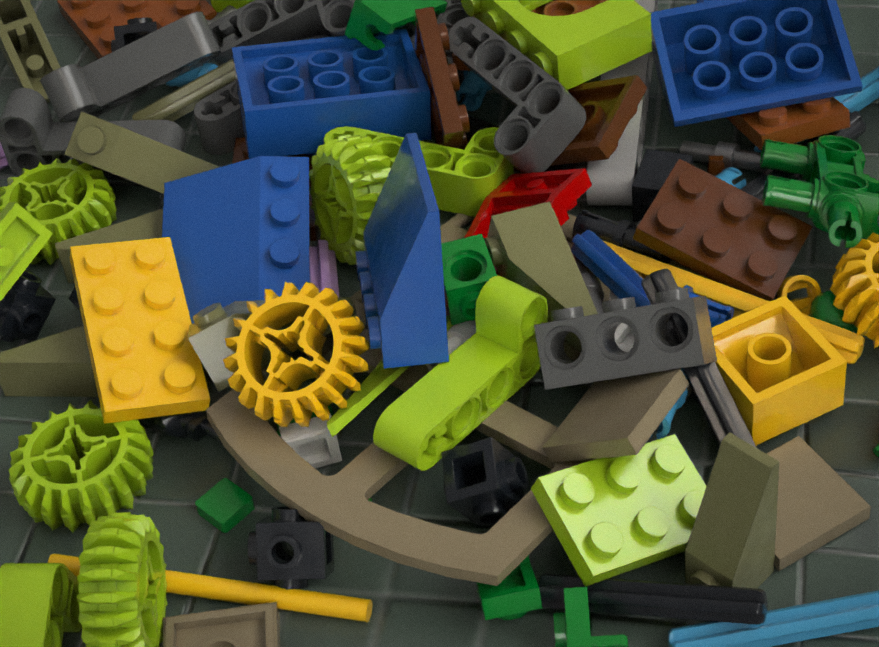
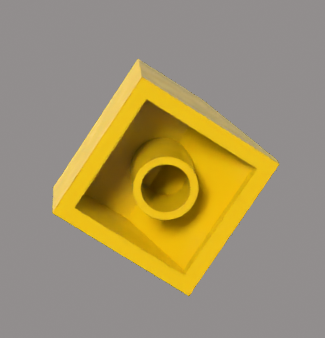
(778, 368)

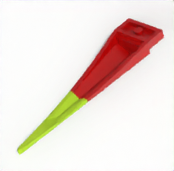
(516, 192)

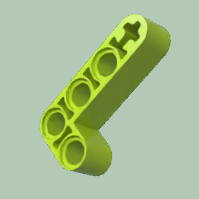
(457, 175)
(474, 382)
(37, 604)

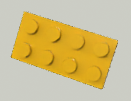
(138, 330)

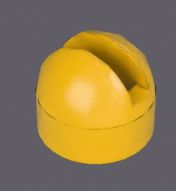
(798, 282)

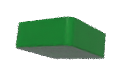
(225, 505)

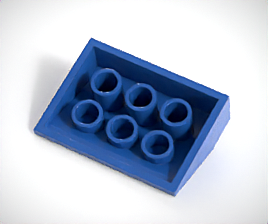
(750, 56)
(309, 86)
(239, 230)
(404, 266)

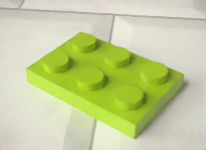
(623, 508)

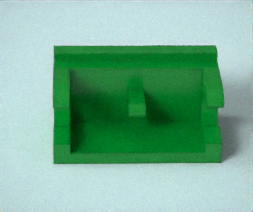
(384, 16)

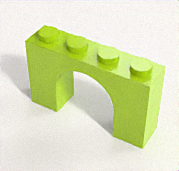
(572, 45)

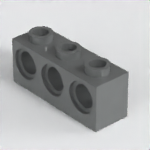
(652, 346)

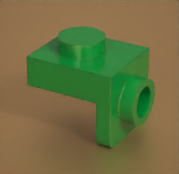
(513, 596)
(573, 625)

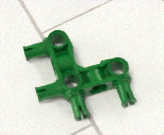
(835, 190)

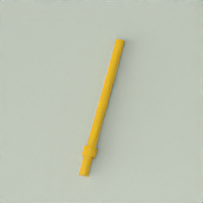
(253, 593)

